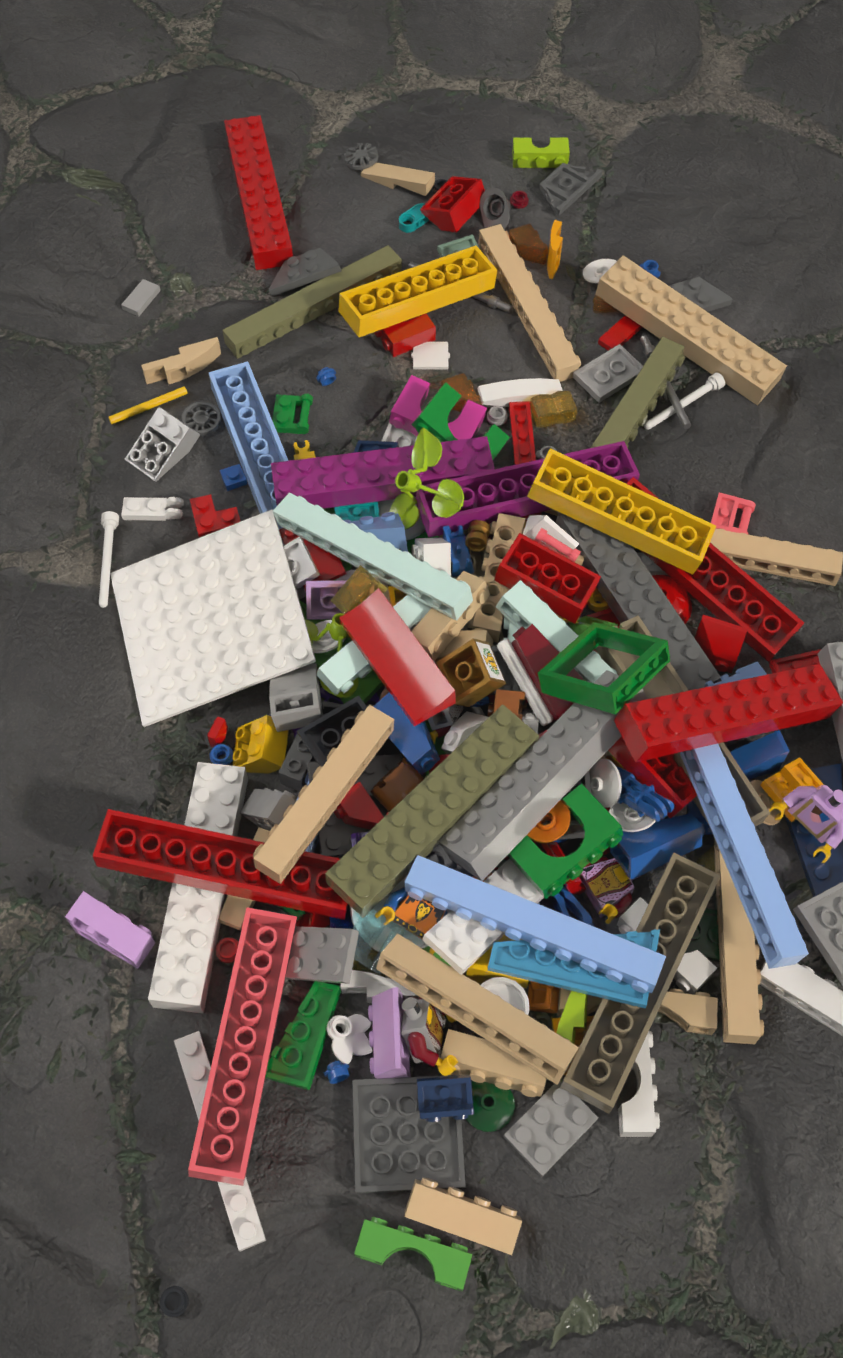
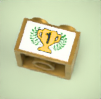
(472, 672)

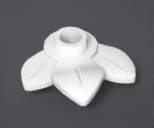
(352, 1039)

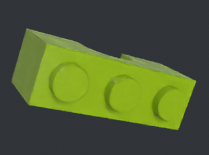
(529, 156)

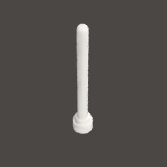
(713, 383)
(110, 521)

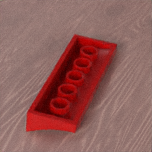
(398, 658)

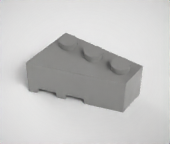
(267, 807)

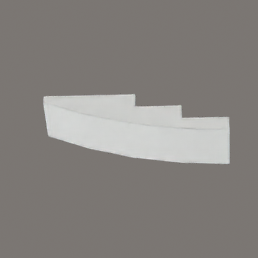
(516, 390)
(372, 985)

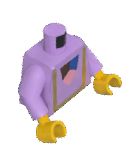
(818, 811)

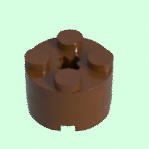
(396, 784)

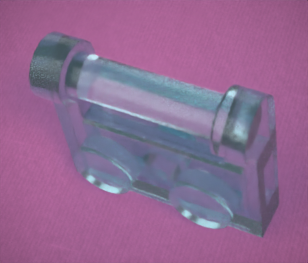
(369, 932)

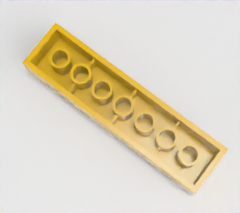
(417, 291)
(622, 511)

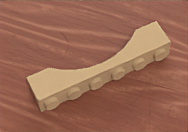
(691, 1012)

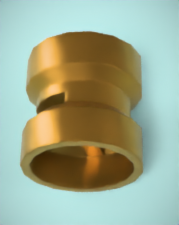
(478, 535)

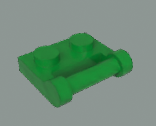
(285, 412)

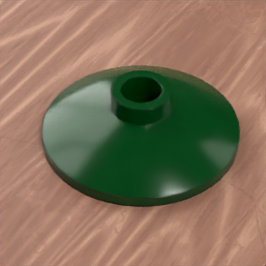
(494, 1117)

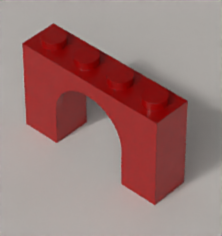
(407, 334)

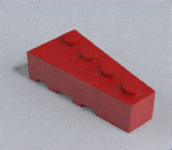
(660, 772)

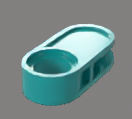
(415, 216)

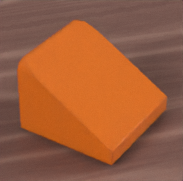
(543, 999)

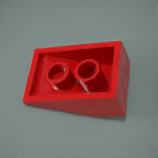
(328, 565)

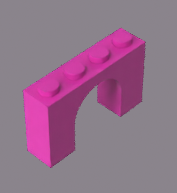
(409, 407)

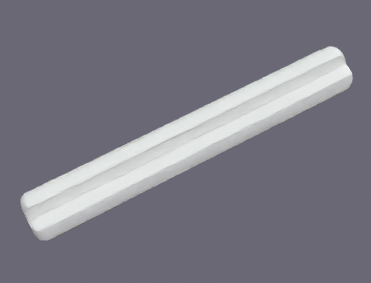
(525, 682)

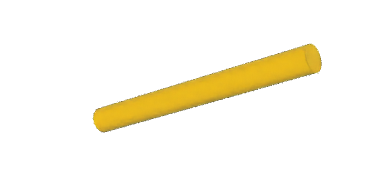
(147, 405)

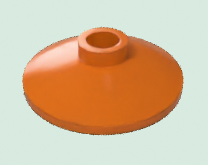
(560, 822)

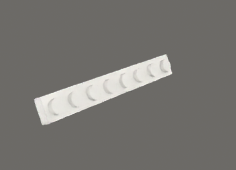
(237, 1198)

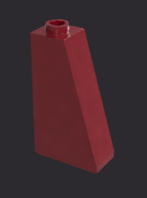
(535, 654)

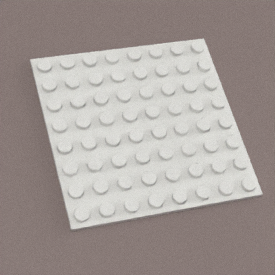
(210, 618)

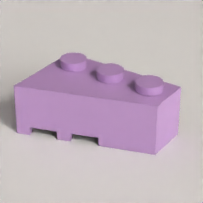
(110, 930)

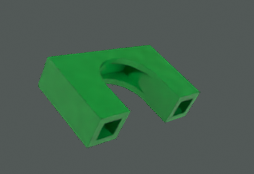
(435, 420)
(551, 872)

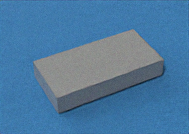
(140, 297)

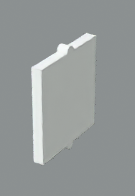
(431, 355)

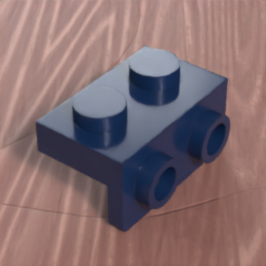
(445, 1097)

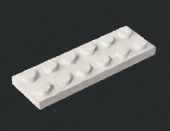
(465, 941)

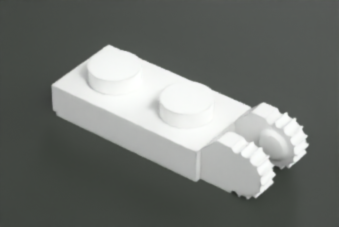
(152, 508)

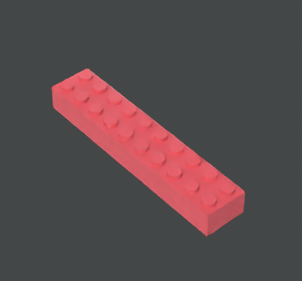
(243, 1048)

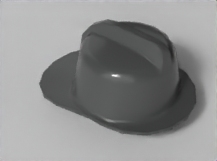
(494, 208)

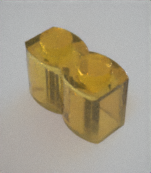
(553, 408)

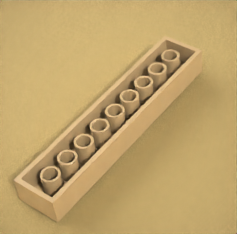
(705, 337)

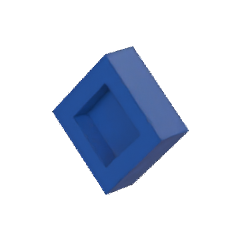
(233, 477)

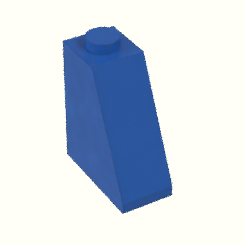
(762, 755)

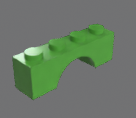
(380, 1242)

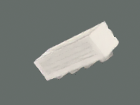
(530, 719)

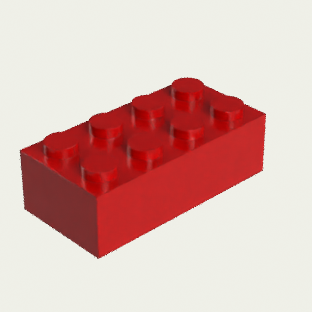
(551, 577)

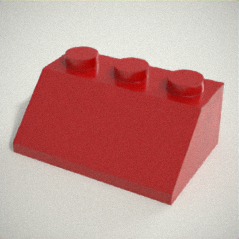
(454, 203)

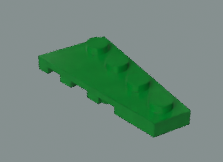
(300, 1049)

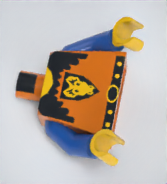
(412, 914)

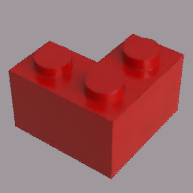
(207, 519)

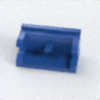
(460, 554)

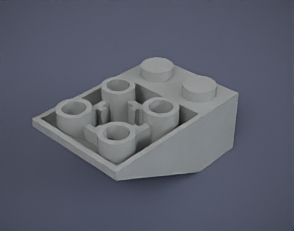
(161, 444)
(295, 698)

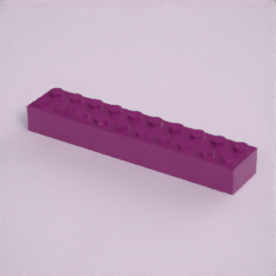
(372, 474)
(507, 488)

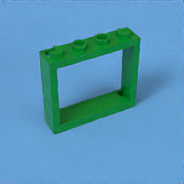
(653, 658)

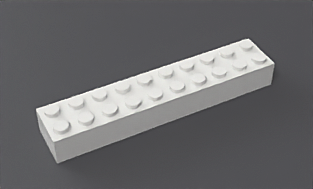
(192, 913)

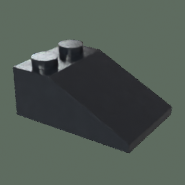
(327, 730)

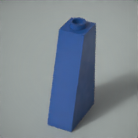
(412, 741)
(654, 846)

